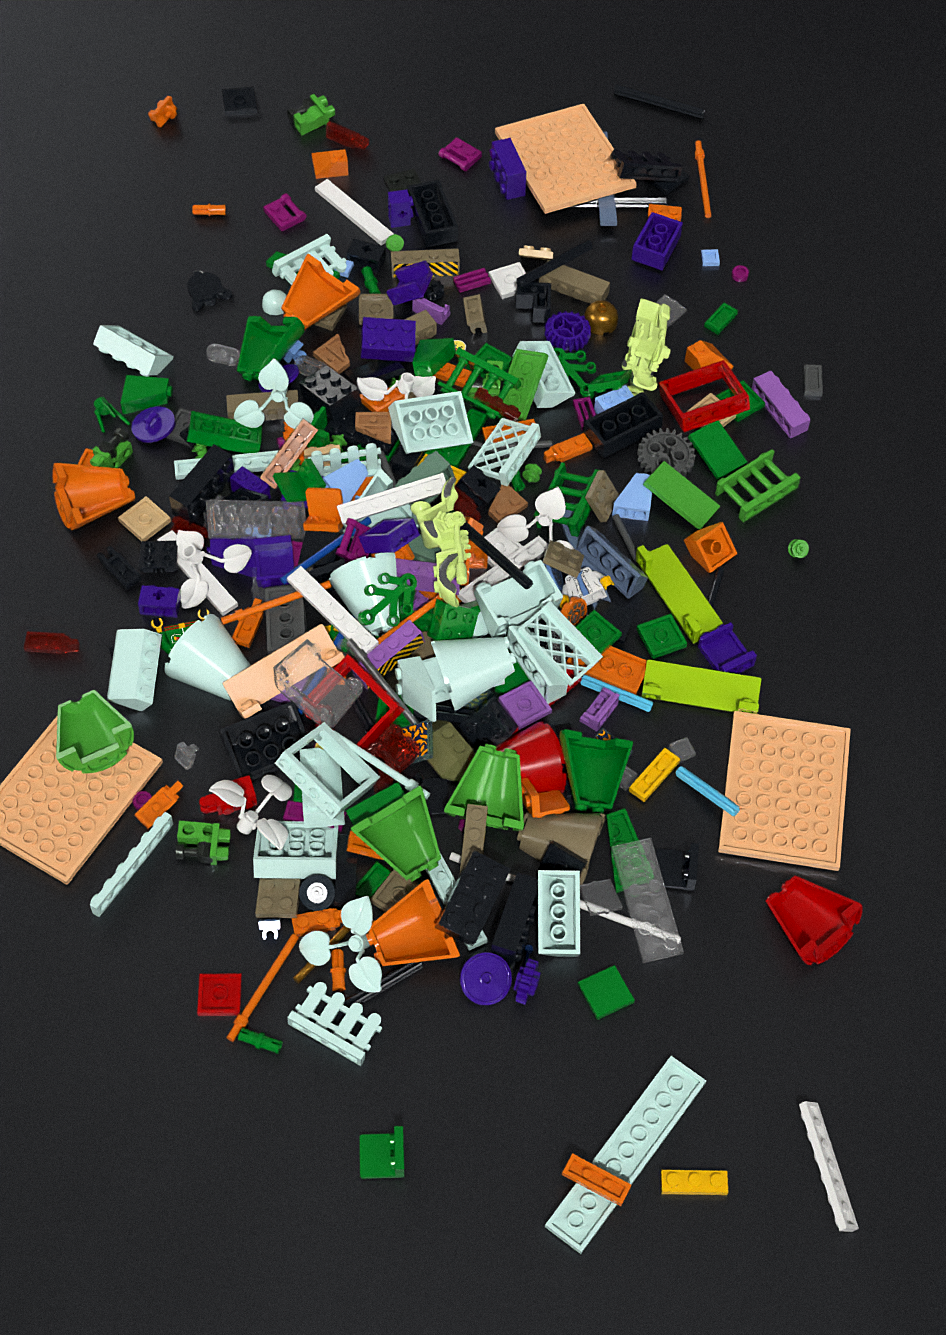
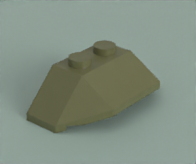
(450, 752)

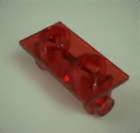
(181, 524)

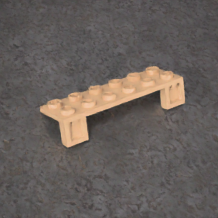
(256, 683)

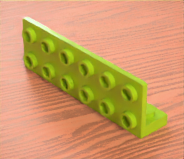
(678, 591)
(701, 687)

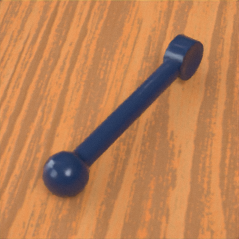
(528, 949)

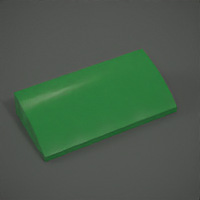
(224, 433)

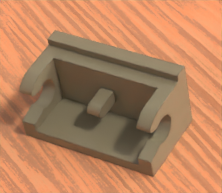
(475, 313)

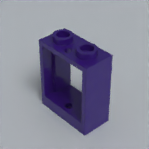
(387, 535)

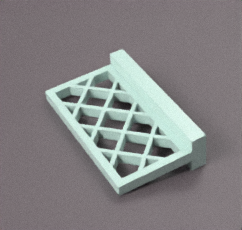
(517, 454)
(568, 636)

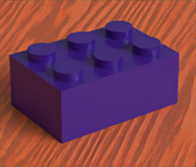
(508, 168)
(657, 241)
(388, 339)

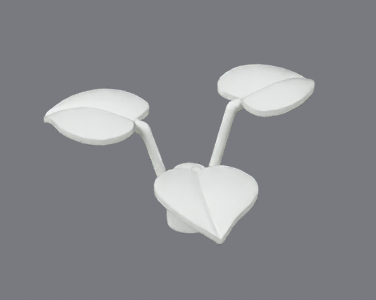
(375, 388)
(549, 505)
(189, 549)
(233, 795)

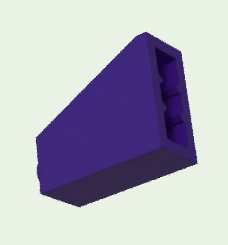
(218, 546)

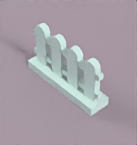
(318, 249)
(334, 456)
(342, 1032)

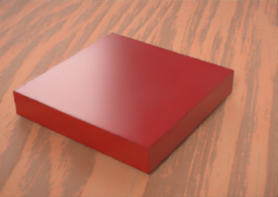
(219, 994)

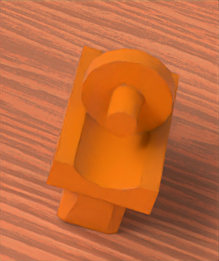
(164, 111)

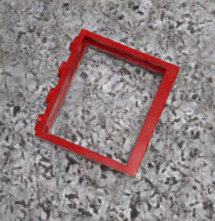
(711, 412)
(343, 668)

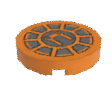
(575, 610)

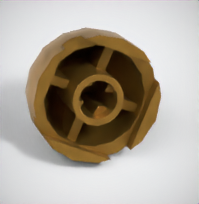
(601, 317)

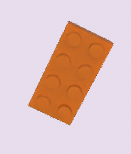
(617, 669)

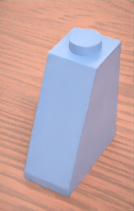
(347, 479)
(634, 500)

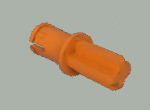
(209, 209)
(338, 970)

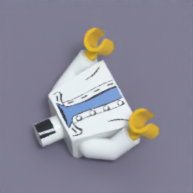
(588, 585)

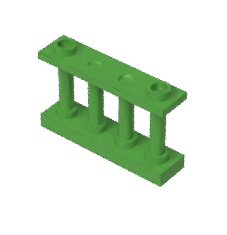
(760, 500)

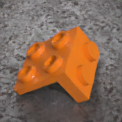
(323, 509)
(477, 560)
(542, 803)

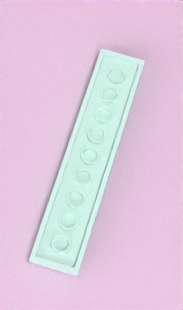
(628, 1151)

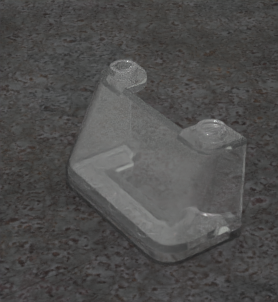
(315, 685)

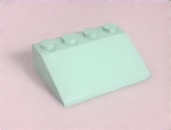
(431, 422)
(303, 854)

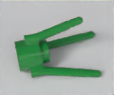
(104, 408)

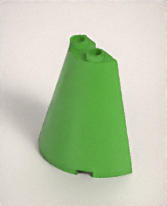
(91, 734)
(494, 782)
(403, 835)

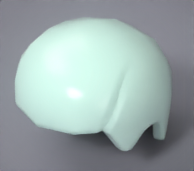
(273, 302)

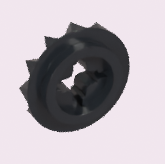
(438, 290)

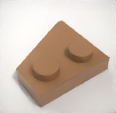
(333, 354)
(374, 424)
(506, 503)

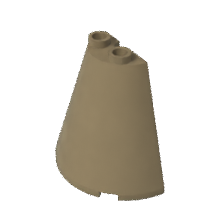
(571, 830)

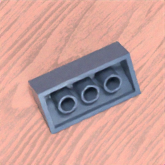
(611, 562)

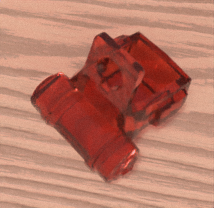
(394, 748)

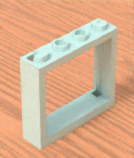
(342, 755)

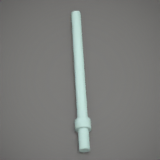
(409, 784)

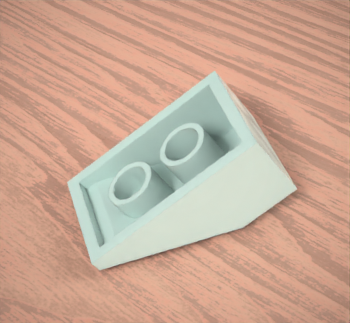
(416, 687)

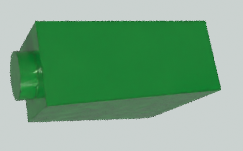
(432, 356)
(144, 392)

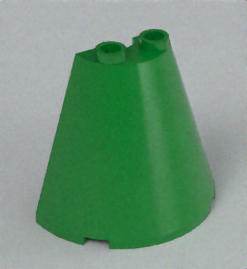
(265, 342)
(594, 769)

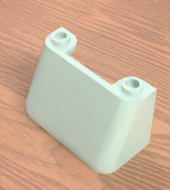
(512, 604)

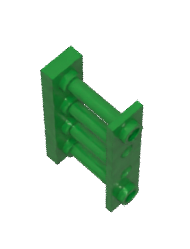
(480, 366)
(581, 509)

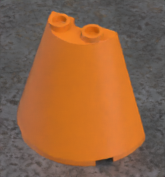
(316, 293)
(89, 492)
(408, 930)

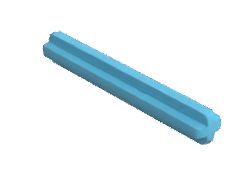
(625, 696)
(708, 791)

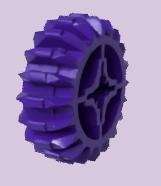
(568, 327)

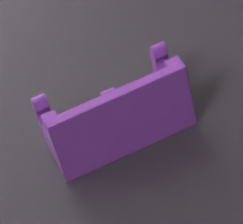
(437, 312)
(600, 709)

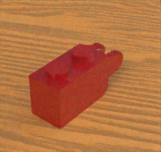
(212, 803)

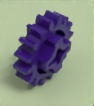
(527, 981)

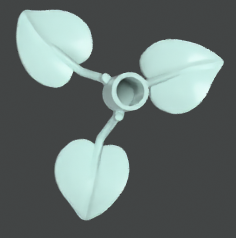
(272, 377)
(358, 916)

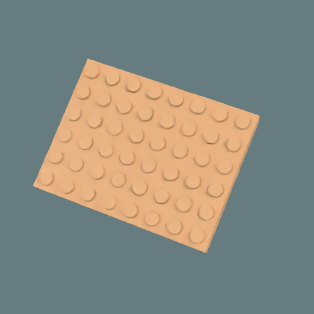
(565, 158)
(788, 790)
(63, 815)

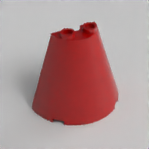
(539, 757)
(814, 918)

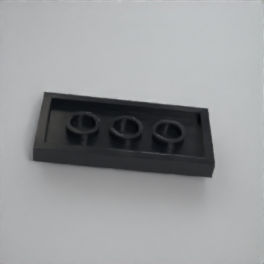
(346, 426)

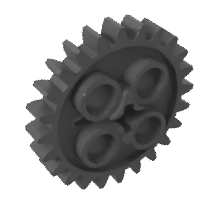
(658, 442)

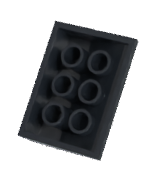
(261, 739)

